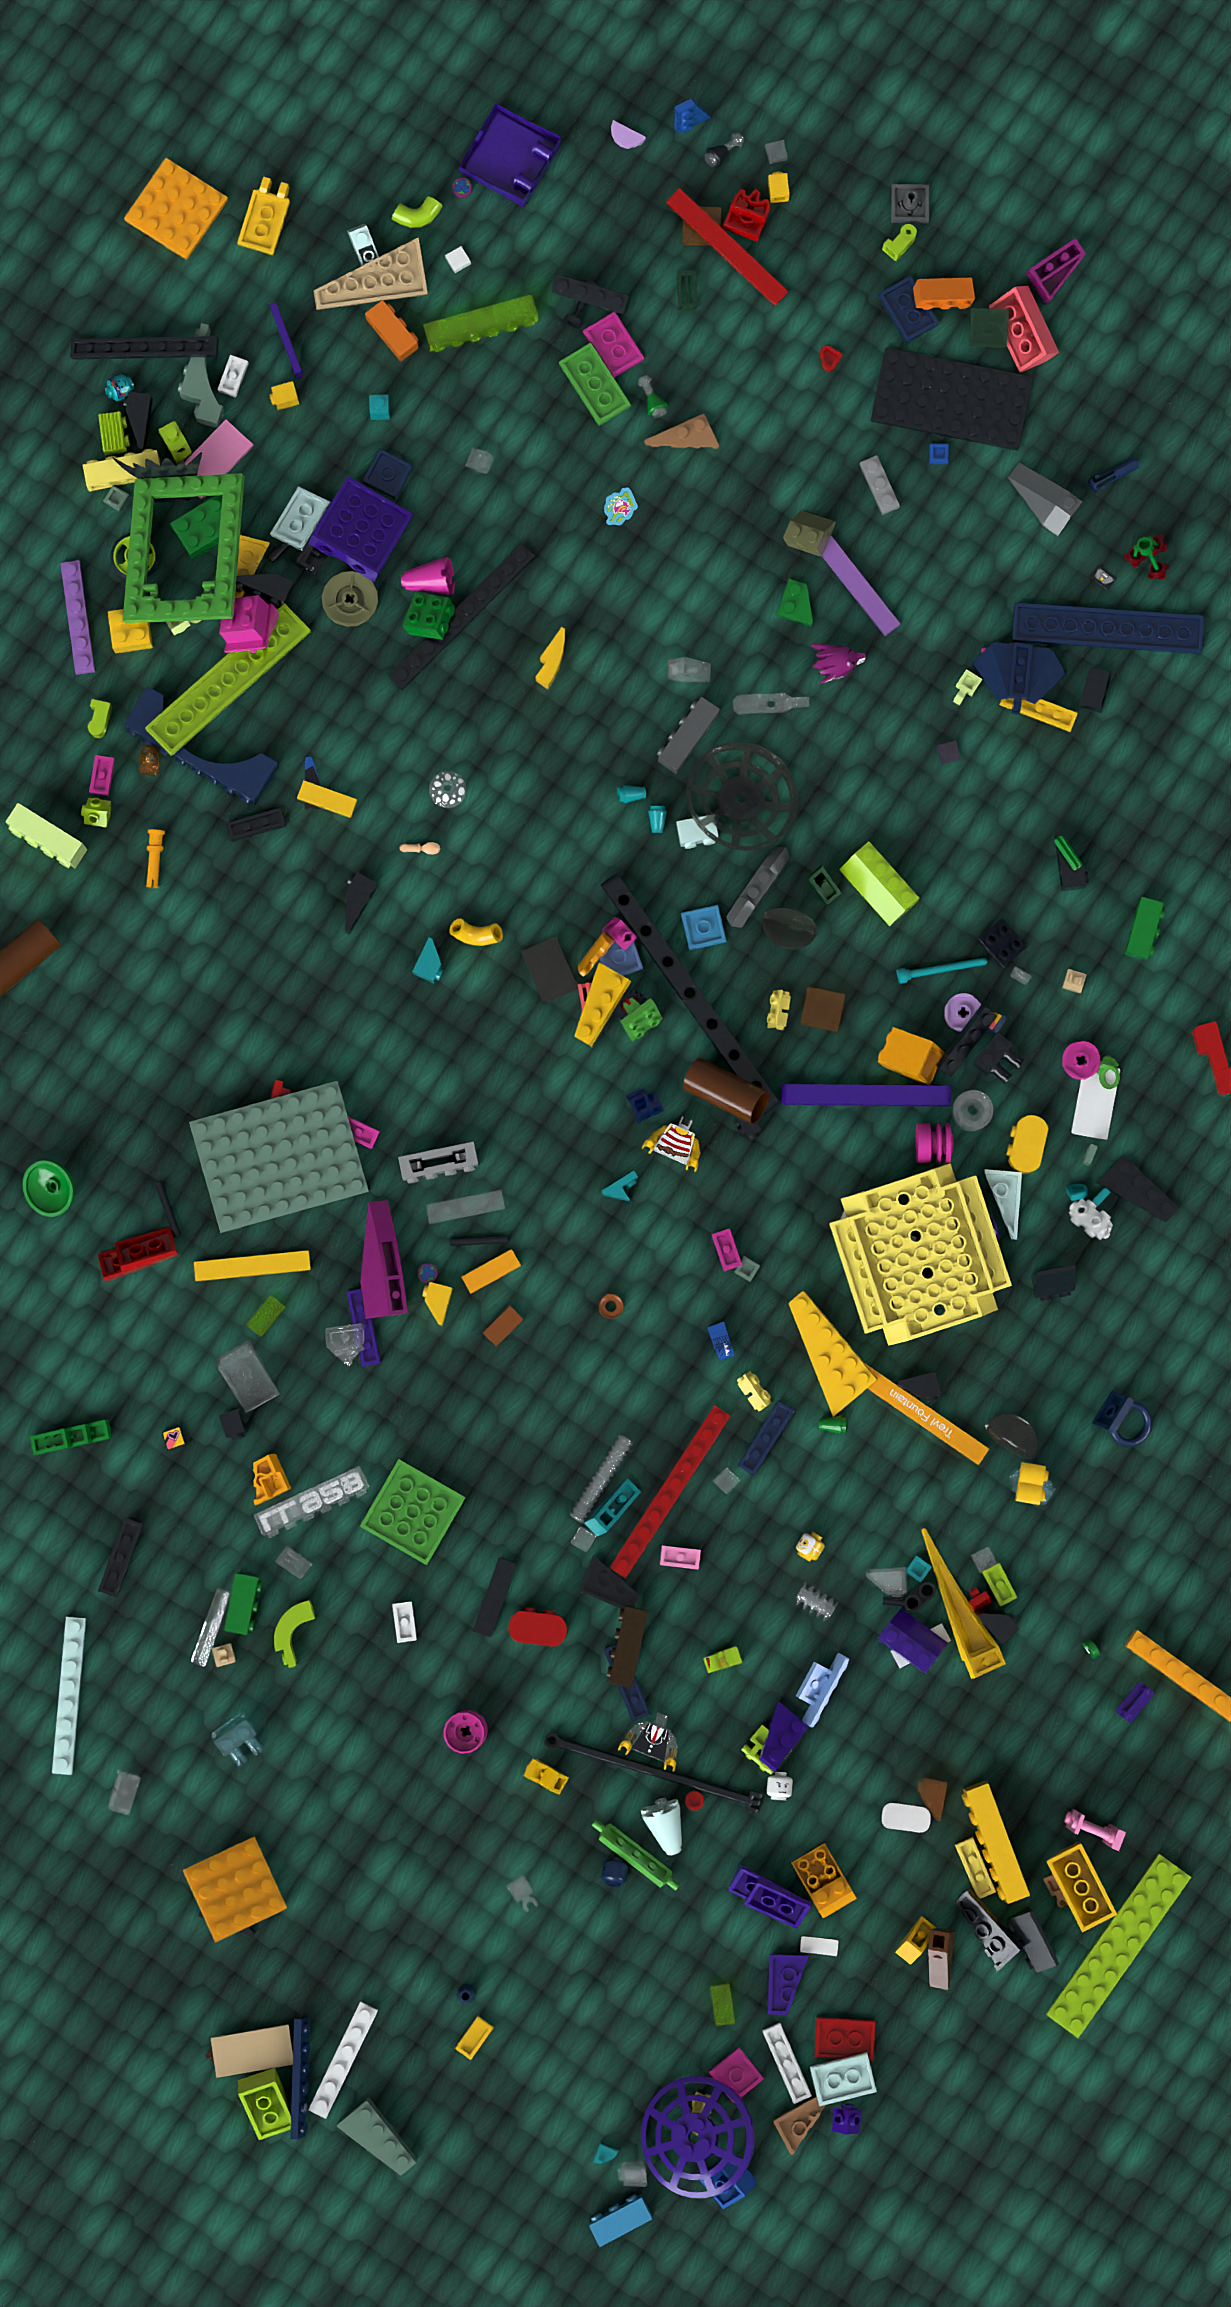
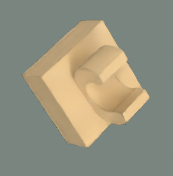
(1074, 981)
(223, 1655)

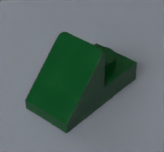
(823, 885)

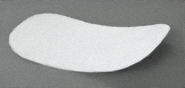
(906, 1817)

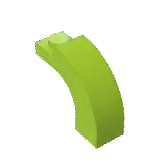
(287, 1624)

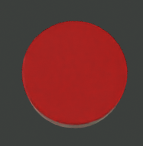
(694, 1800)

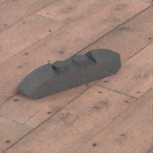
(758, 886)

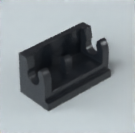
(311, 559)
(1095, 690)

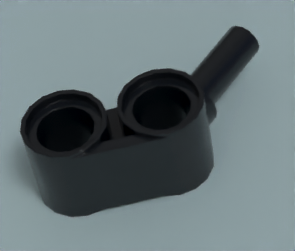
(916, 1593)

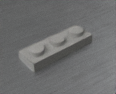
(879, 485)

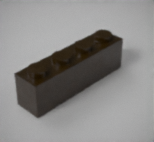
(628, 1646)

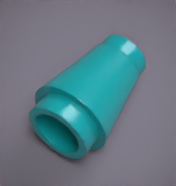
(630, 793)
(657, 818)

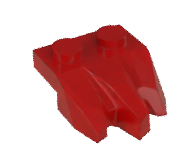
(747, 215)

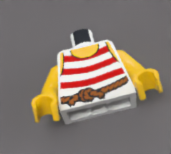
(676, 1143)

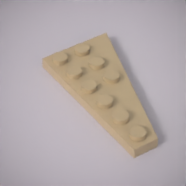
(386, 278)

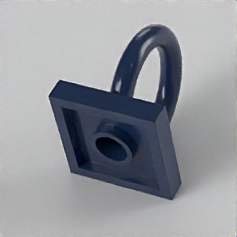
(1114, 1413)

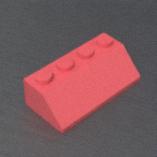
(1027, 331)

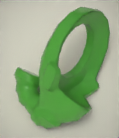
(1106, 1064)

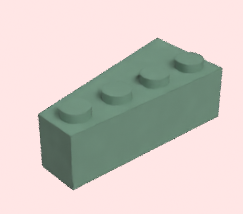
(375, 2134)

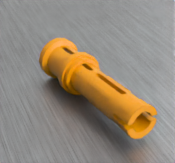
(154, 849)

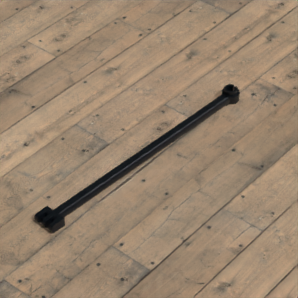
(657, 1772)

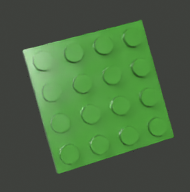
(412, 1512)

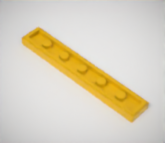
(252, 1266)

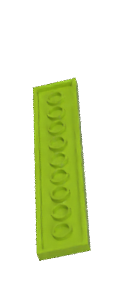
(224, 685)
(1118, 1945)

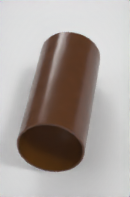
(25, 954)
(726, 1090)

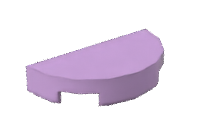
(625, 136)

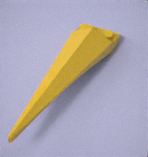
(972, 1638)

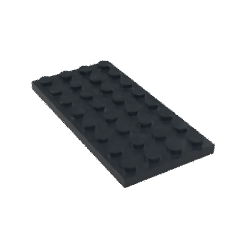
(951, 399)

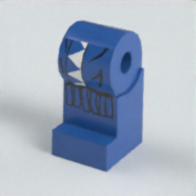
(720, 1341)

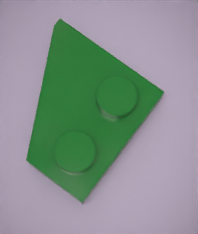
(796, 603)

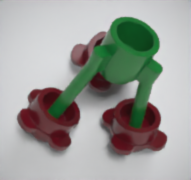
(1149, 547)

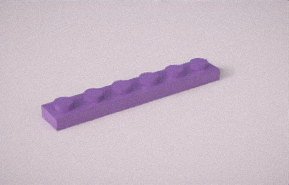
(77, 617)

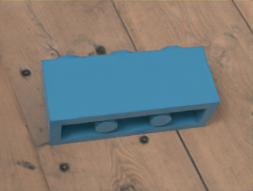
(620, 2219)

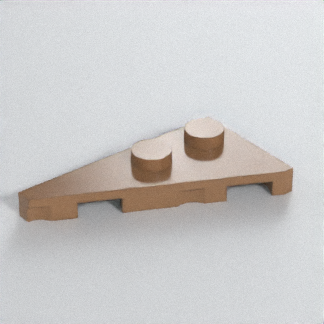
(692, 433)
(797, 2122)

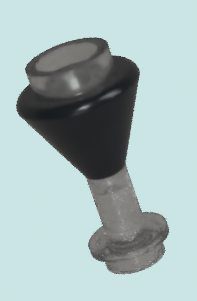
(716, 155)

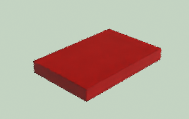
(844, 2037)

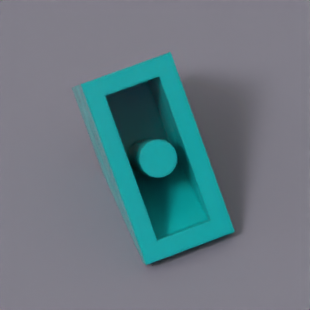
(428, 964)

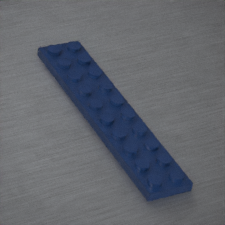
(1107, 628)

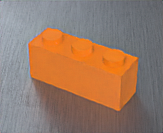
(943, 293)
(392, 330)

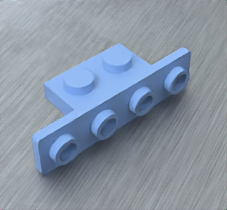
(819, 1686)

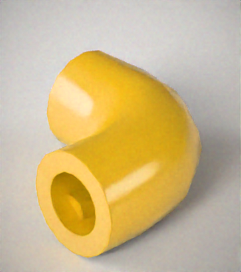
(476, 935)

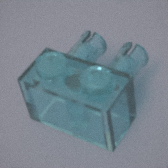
(234, 1734)

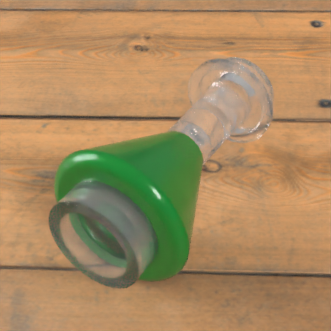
(656, 405)

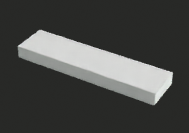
(786, 2063)

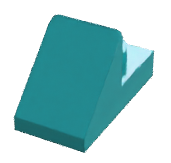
(616, 1189)

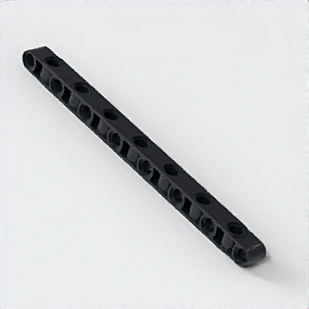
(681, 981)

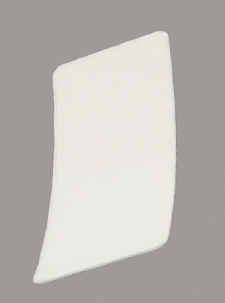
(819, 1946)

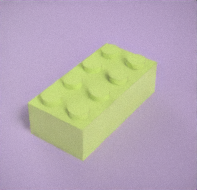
(46, 835)

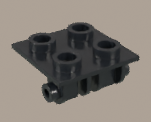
(1001, 943)

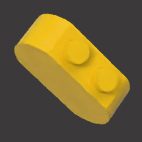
(1027, 1144)

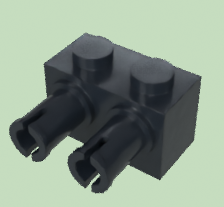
(989, 1058)

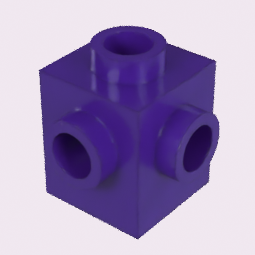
(846, 2119)

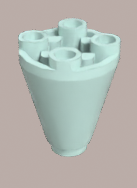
(665, 1824)

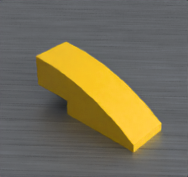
(551, 659)

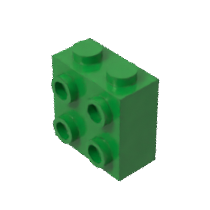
(429, 616)

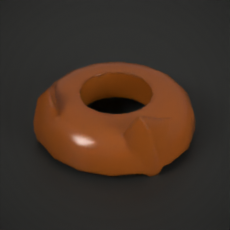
(618, 1309)

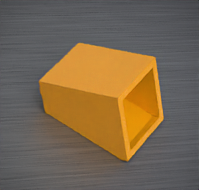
(910, 1056)

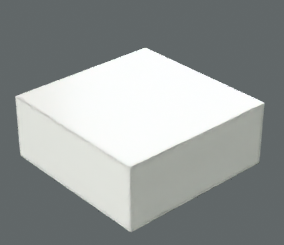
(458, 259)

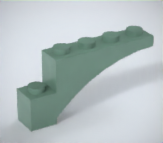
(197, 388)

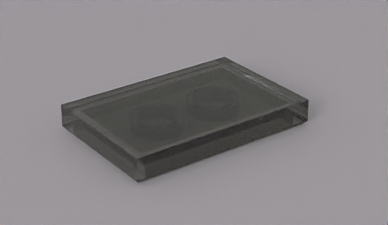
(549, 970)

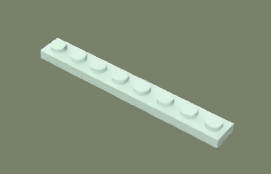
(69, 1695)

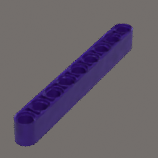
(865, 1095)

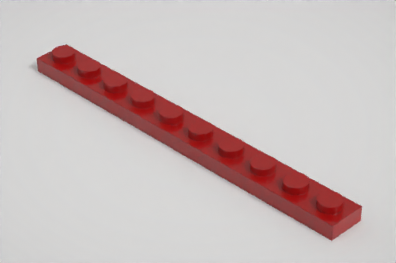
(669, 1491)

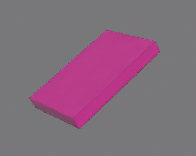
(613, 344)

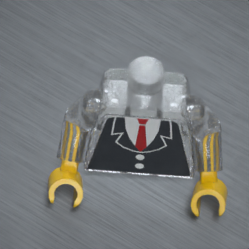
(653, 1740)

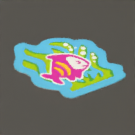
(620, 507)

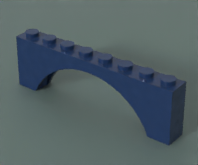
(243, 778)

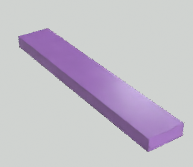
(859, 588)

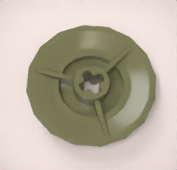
(352, 585)

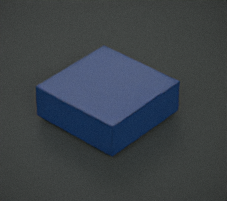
(938, 453)

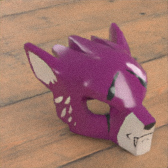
(836, 661)

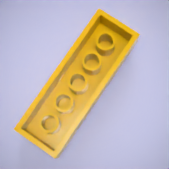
(996, 1842)

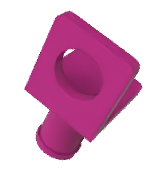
(620, 933)

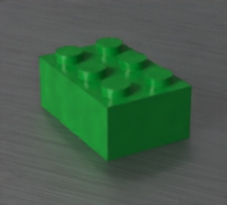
(200, 527)

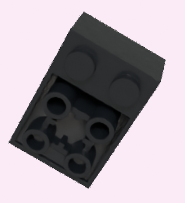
(269, 587)

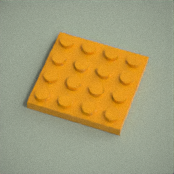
(176, 208)
(234, 1889)

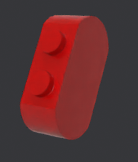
(537, 1628)

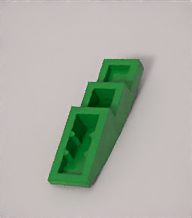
(71, 1437)

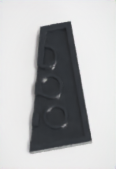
(1139, 1190)
(994, 1935)

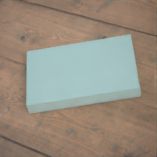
(300, 518)
(843, 2079)

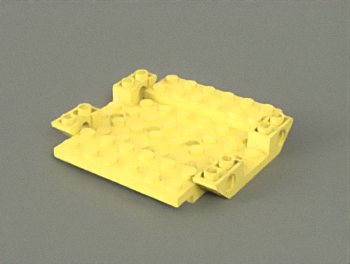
(888, 1266)

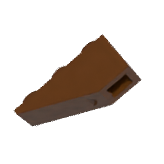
(940, 1957)

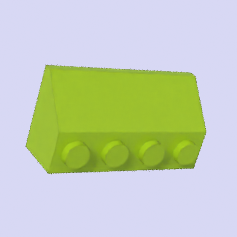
(879, 884)

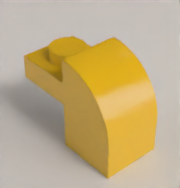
(546, 1776)

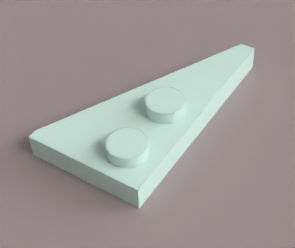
(1006, 1191)

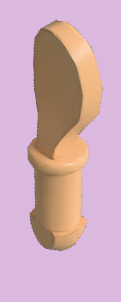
(429, 848)

